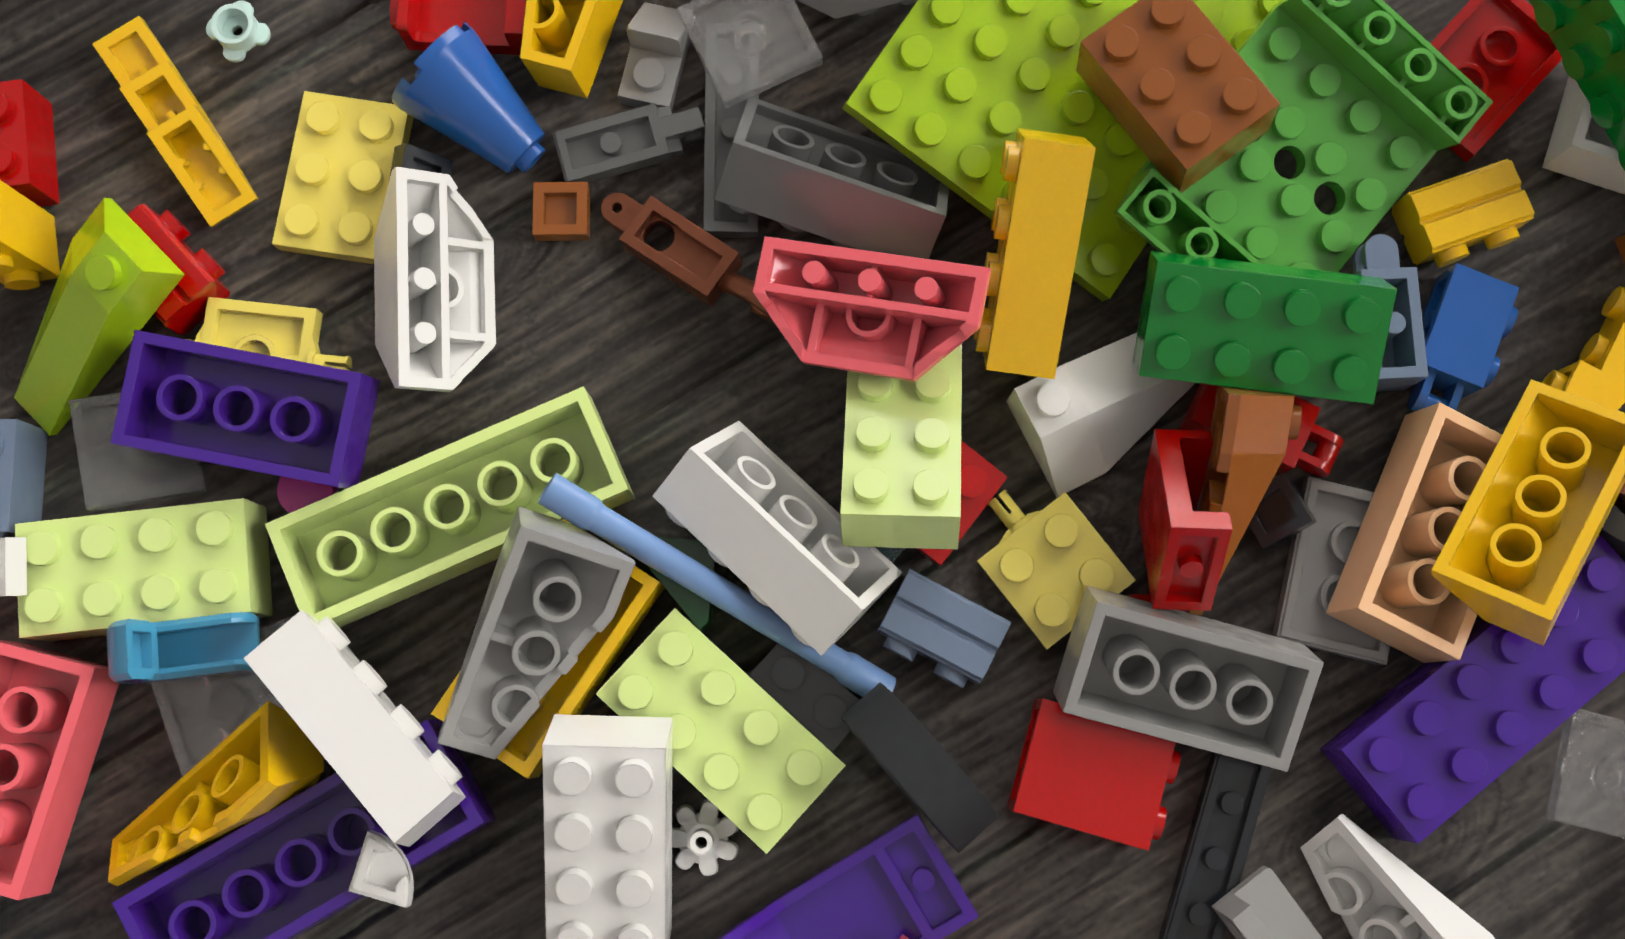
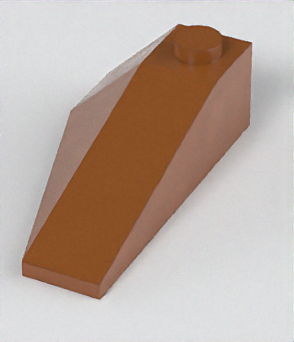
(1247, 449)

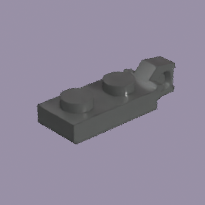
(626, 142)

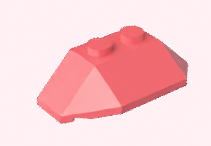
(869, 306)

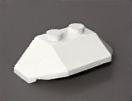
(431, 283)

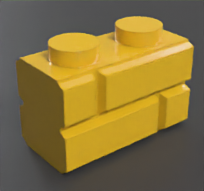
(1463, 212)

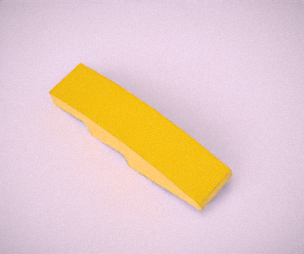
(175, 121)

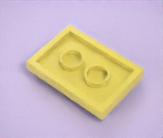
(338, 176)

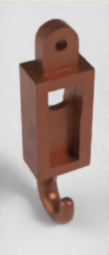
(692, 261)

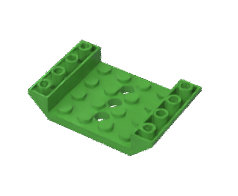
(1357, 112)

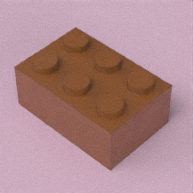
(1176, 87)

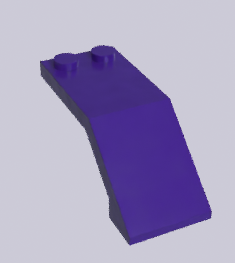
(873, 893)

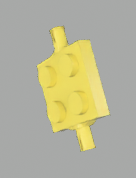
(267, 330)
(1048, 563)

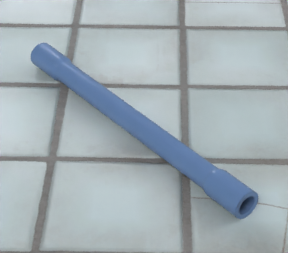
(591, 514)

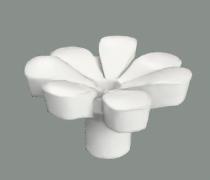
(705, 825)

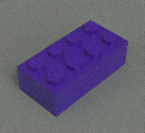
(245, 410)

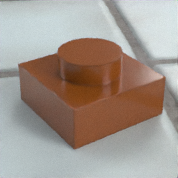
(561, 211)

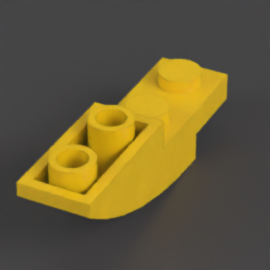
(1601, 364)

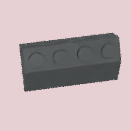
(831, 183)

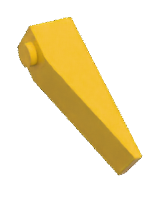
(231, 786)

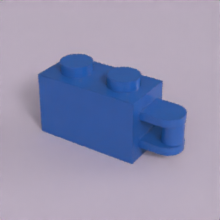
(1462, 334)

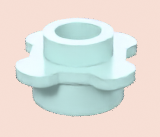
(230, 18)

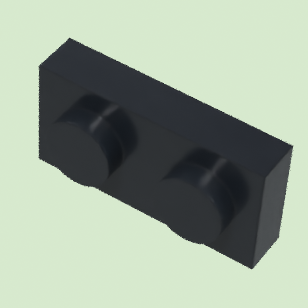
(806, 694)

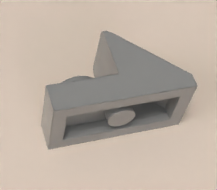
(654, 58)

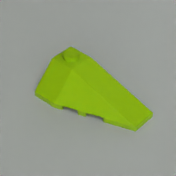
(102, 295)

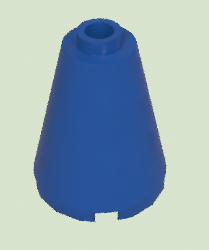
(471, 101)

